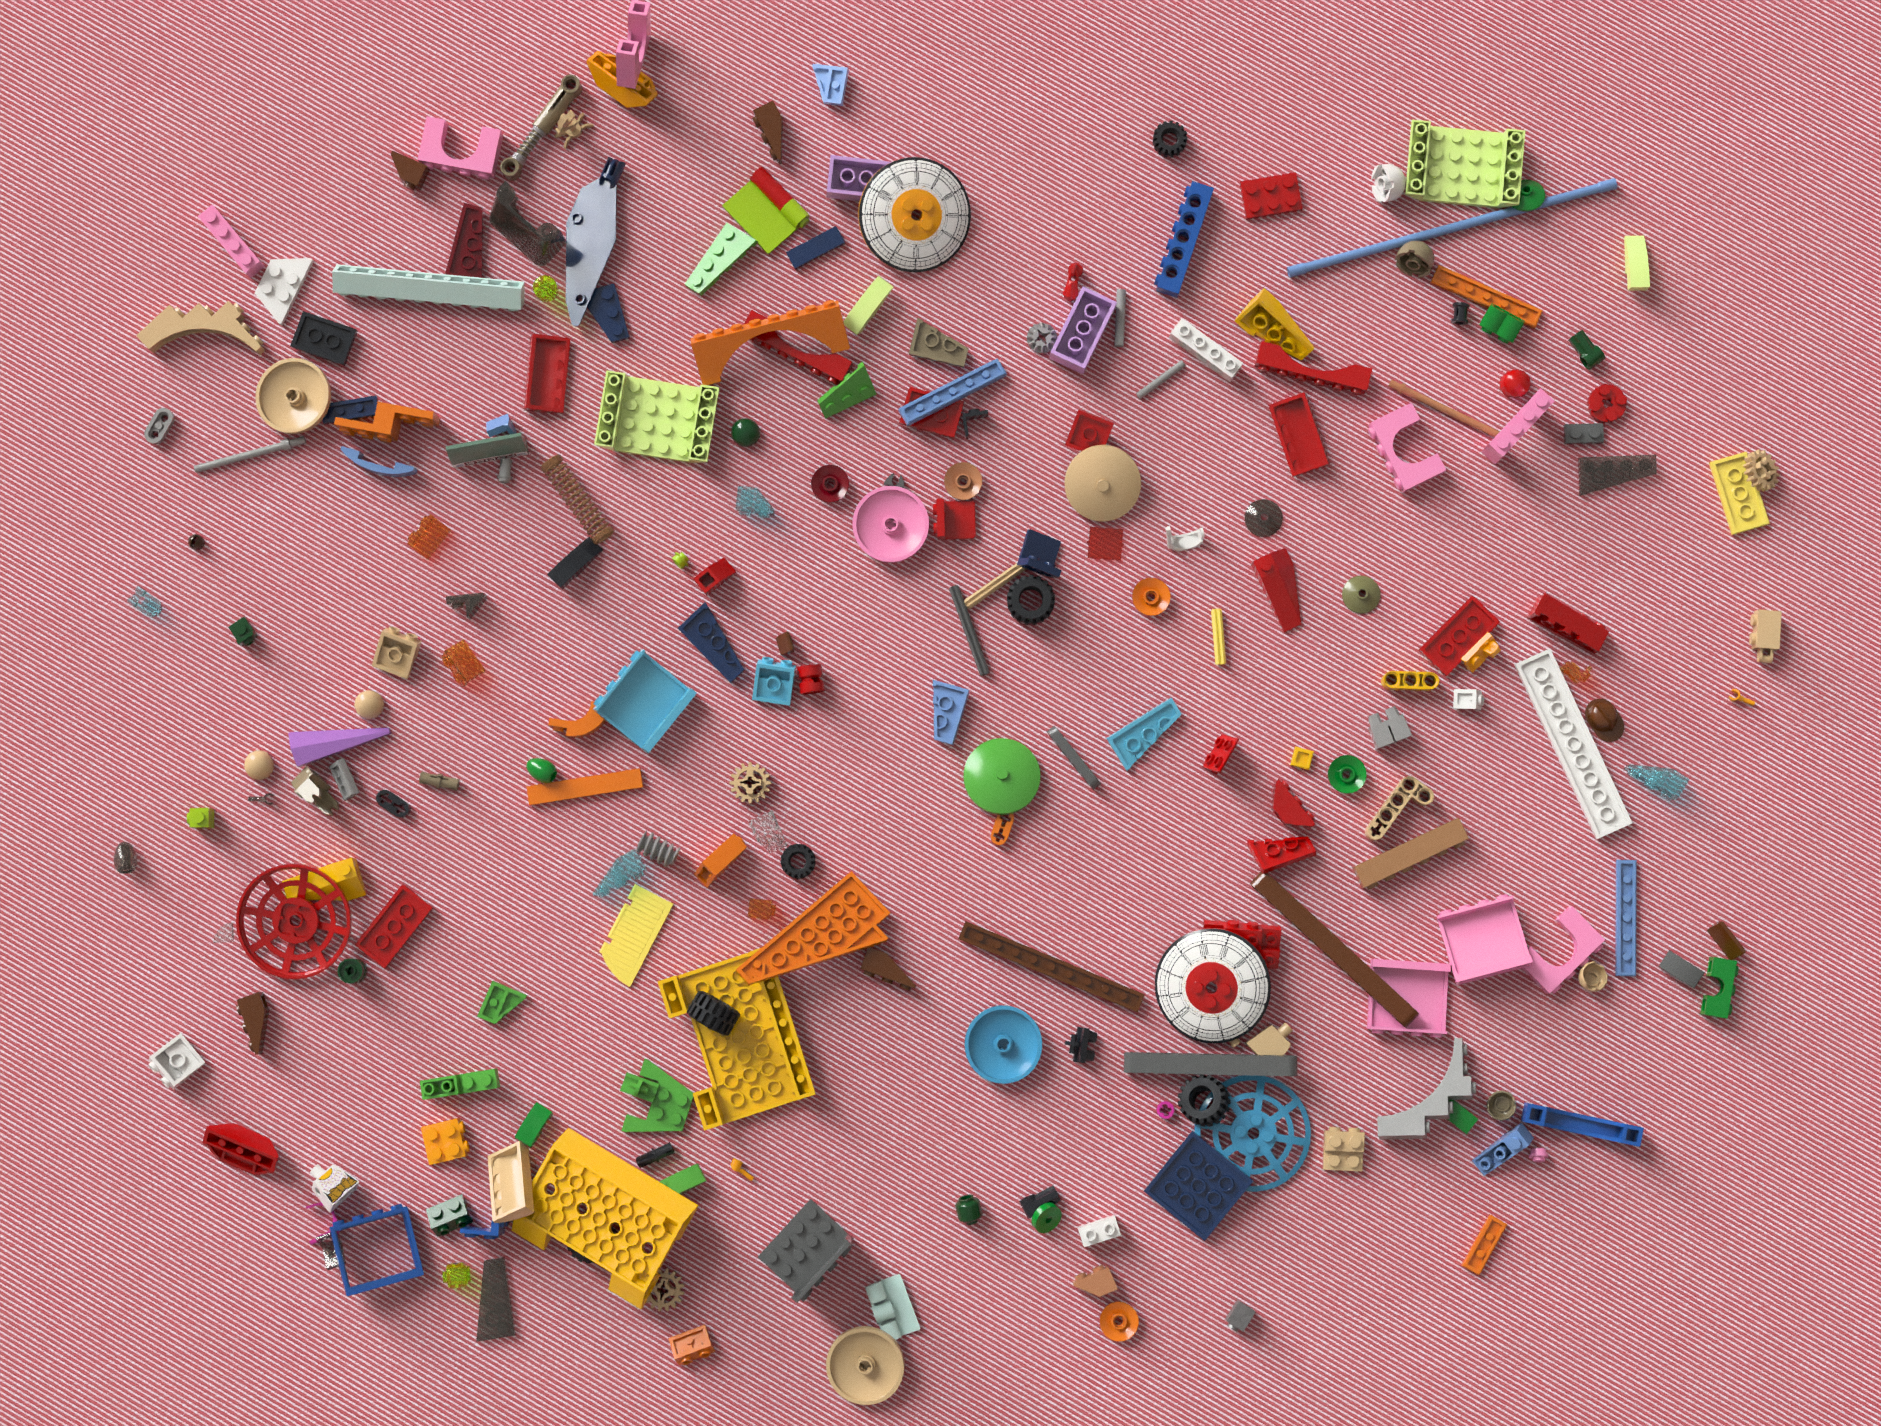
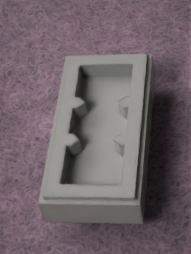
(344, 779)

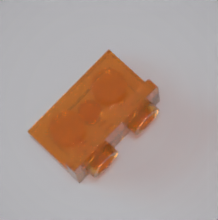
(428, 536)
(462, 663)

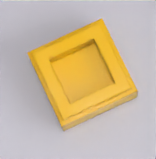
(1301, 758)

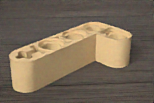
(1394, 810)

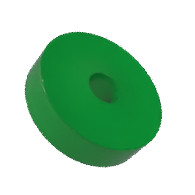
(1046, 1217)

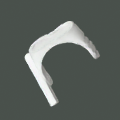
(1184, 541)

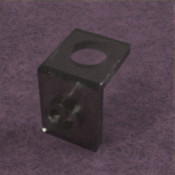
(329, 1252)

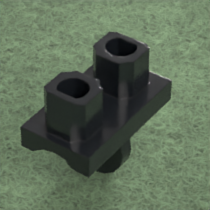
(1079, 1045)

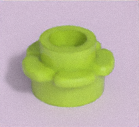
(680, 560)

